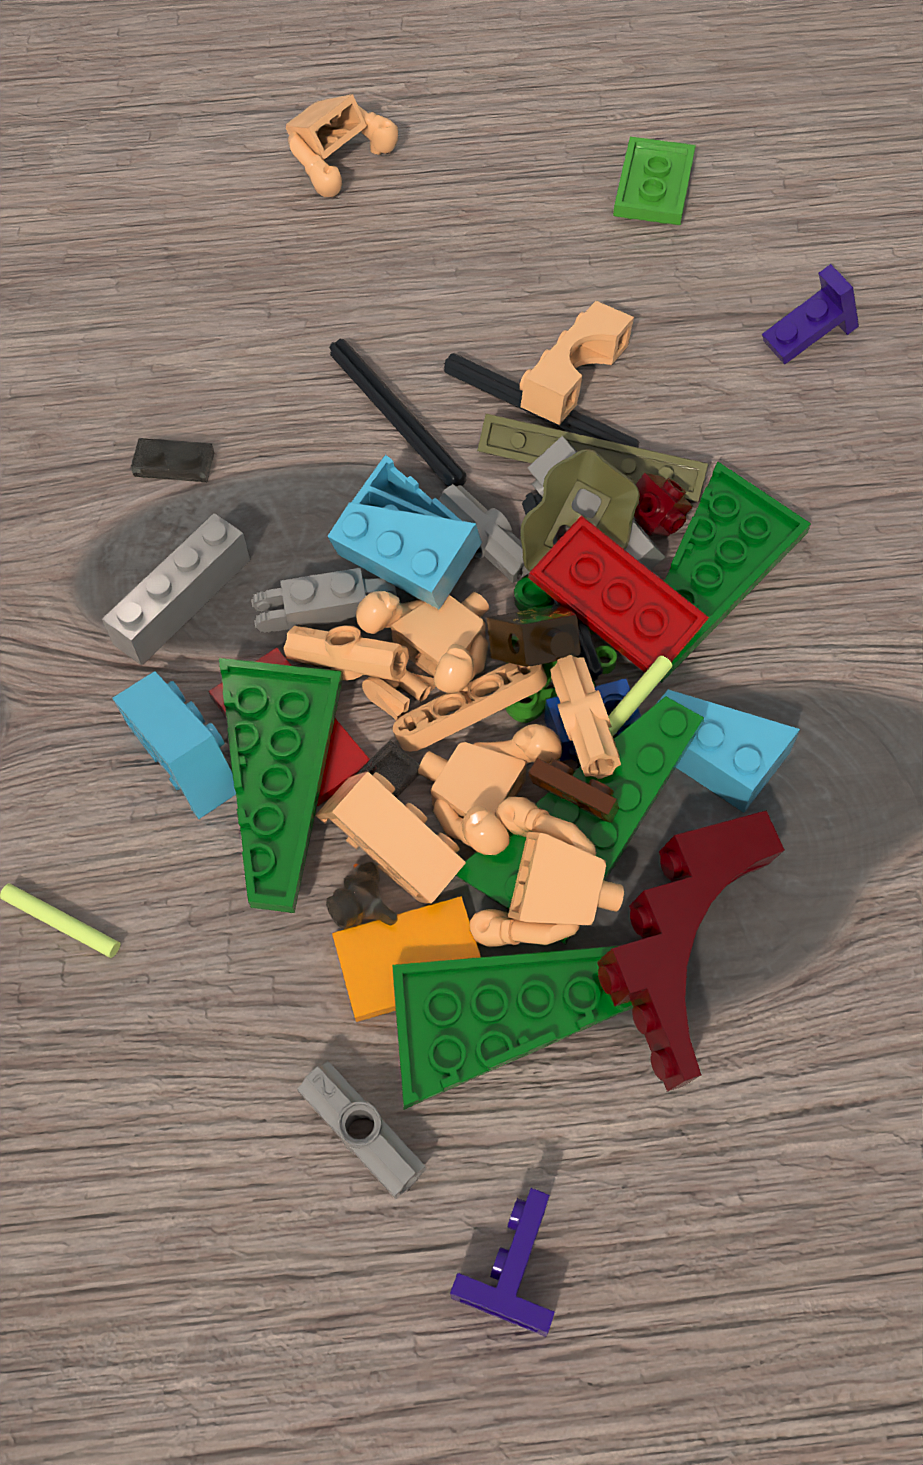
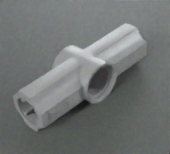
(498, 541)
(382, 1150)

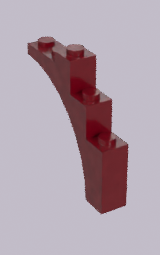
(654, 969)

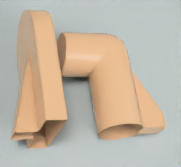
(384, 693)

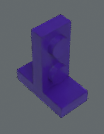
(815, 317)
(509, 1271)

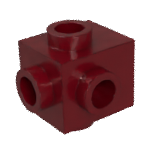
(660, 505)

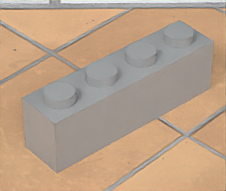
(587, 503)
(177, 589)

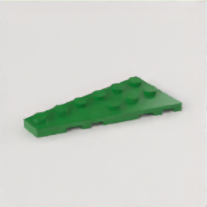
(730, 548)
(278, 753)
(648, 757)
(489, 1011)

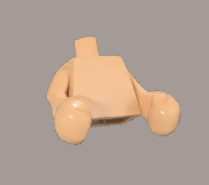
(326, 128)
(441, 642)
(479, 779)
(555, 884)

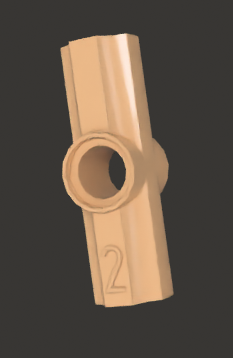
(346, 652)
(585, 717)

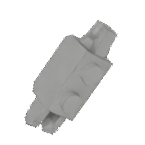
(316, 601)

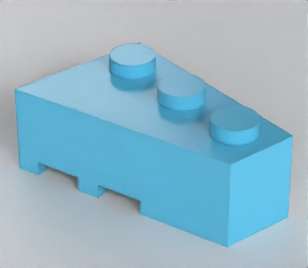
(395, 491)
(407, 548)
(178, 741)
(733, 750)

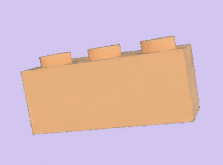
(393, 835)

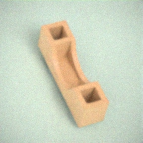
(554, 383)

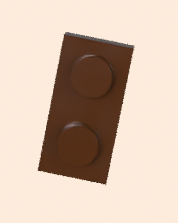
(559, 780)

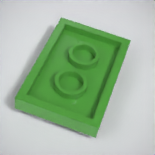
(654, 180)

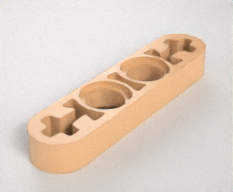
(429, 724)

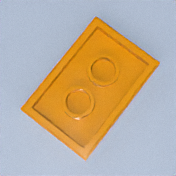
(418, 936)

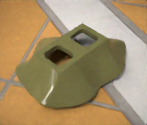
(580, 471)

